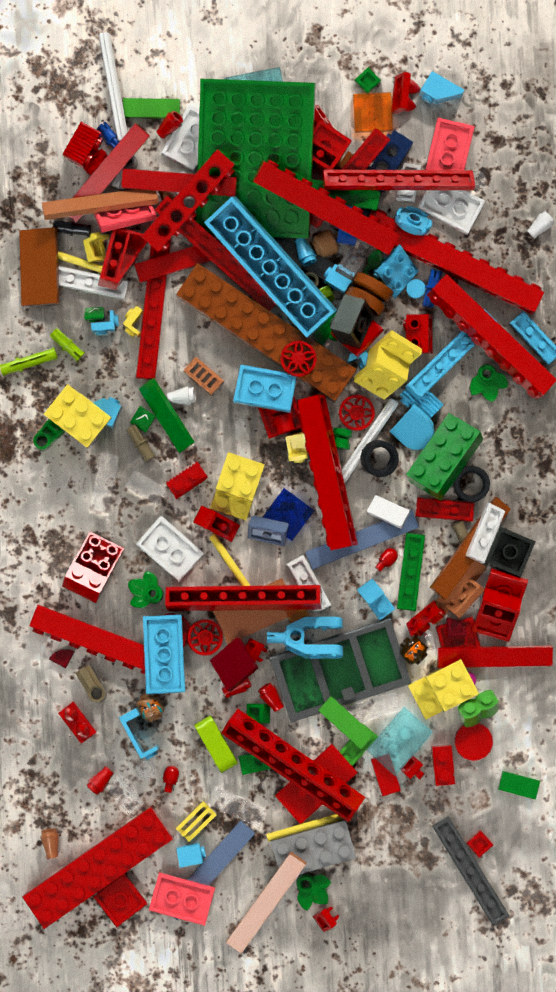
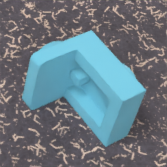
(103, 328)

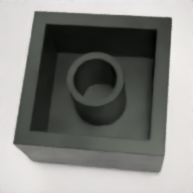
(351, 321)
(509, 552)

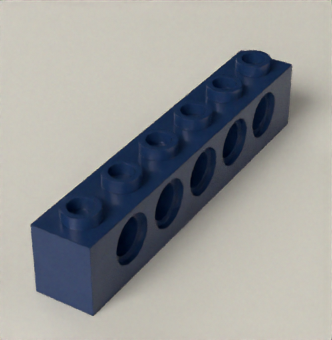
(401, 146)

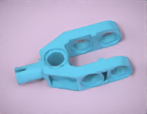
(309, 651)

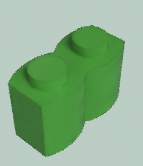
(481, 707)

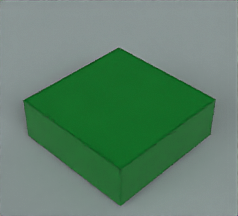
(367, 80)

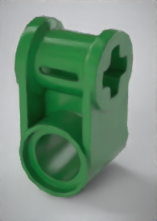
(50, 433)

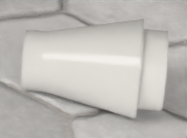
(541, 224)
(182, 396)

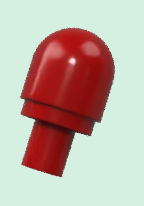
(387, 559)
(170, 777)

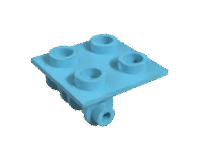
(396, 270)

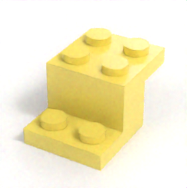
(387, 365)
(77, 416)
(237, 486)
(443, 689)

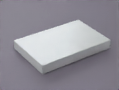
(183, 142)
(452, 207)
(170, 548)

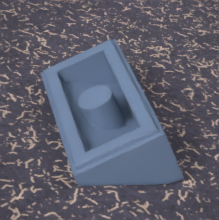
(267, 530)

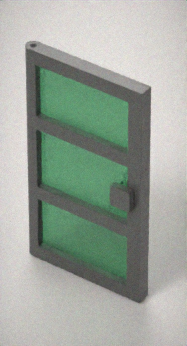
(367, 668)

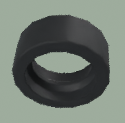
(393, 462)
(485, 488)

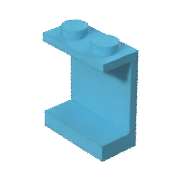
(124, 720)

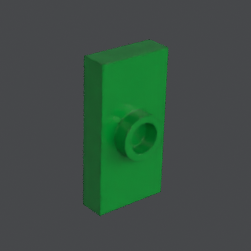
(251, 764)

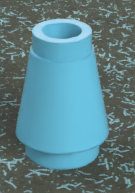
(305, 252)

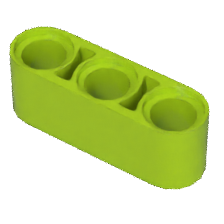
(216, 744)

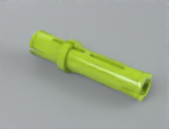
(28, 361)

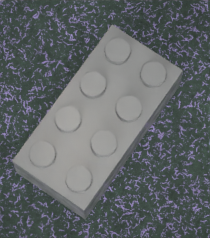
(317, 846)

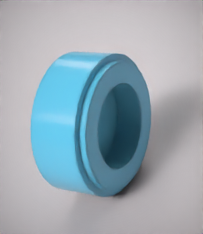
(415, 289)

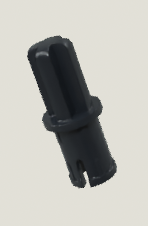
(72, 228)

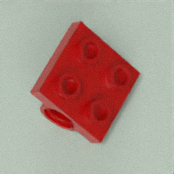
(279, 422)

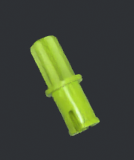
(67, 344)

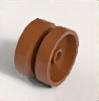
(371, 291)

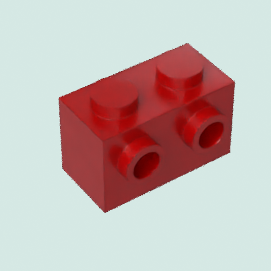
(422, 333)

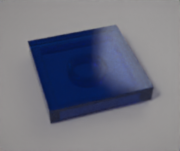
(290, 510)

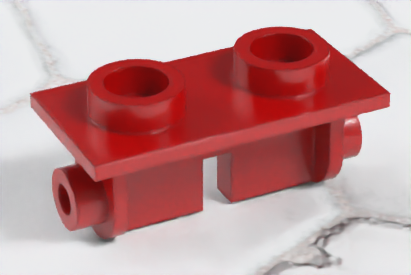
(420, 622)

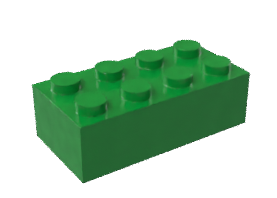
(444, 456)

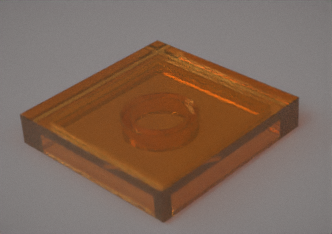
(372, 112)

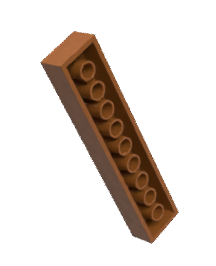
(262, 330)

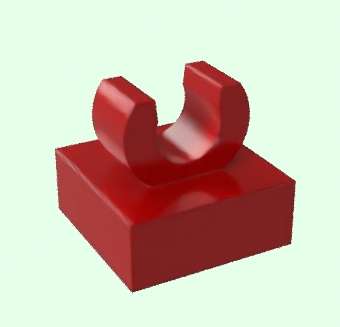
(255, 649)
(413, 768)
(325, 920)

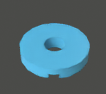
(413, 220)

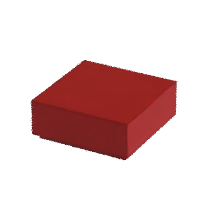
(479, 843)

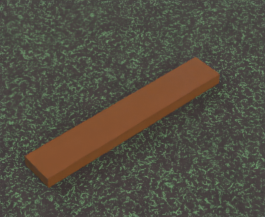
(459, 563)

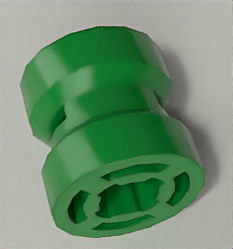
(340, 442)

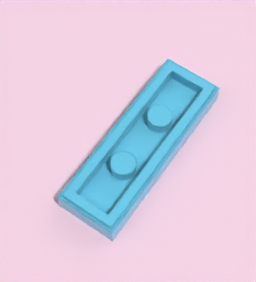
(534, 337)

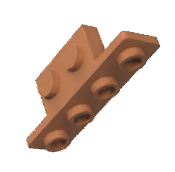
(464, 592)

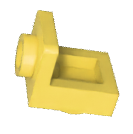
(94, 247)
(132, 317)
(296, 447)

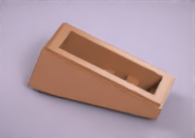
(214, 387)

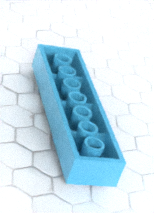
(270, 266)

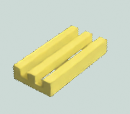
(184, 832)

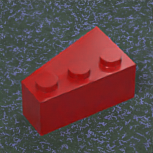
(121, 255)

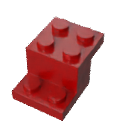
(327, 149)
(500, 605)

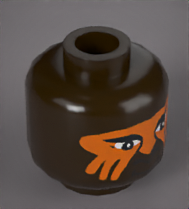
(413, 650)

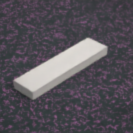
(88, 283)

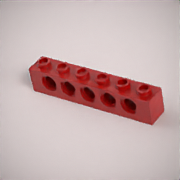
(217, 161)

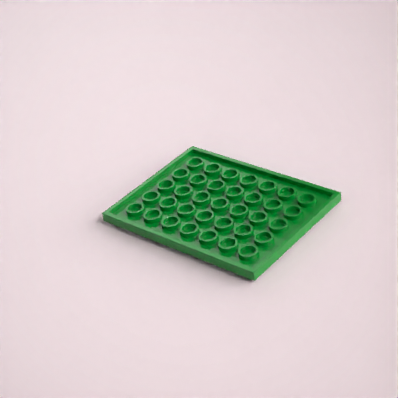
(253, 125)

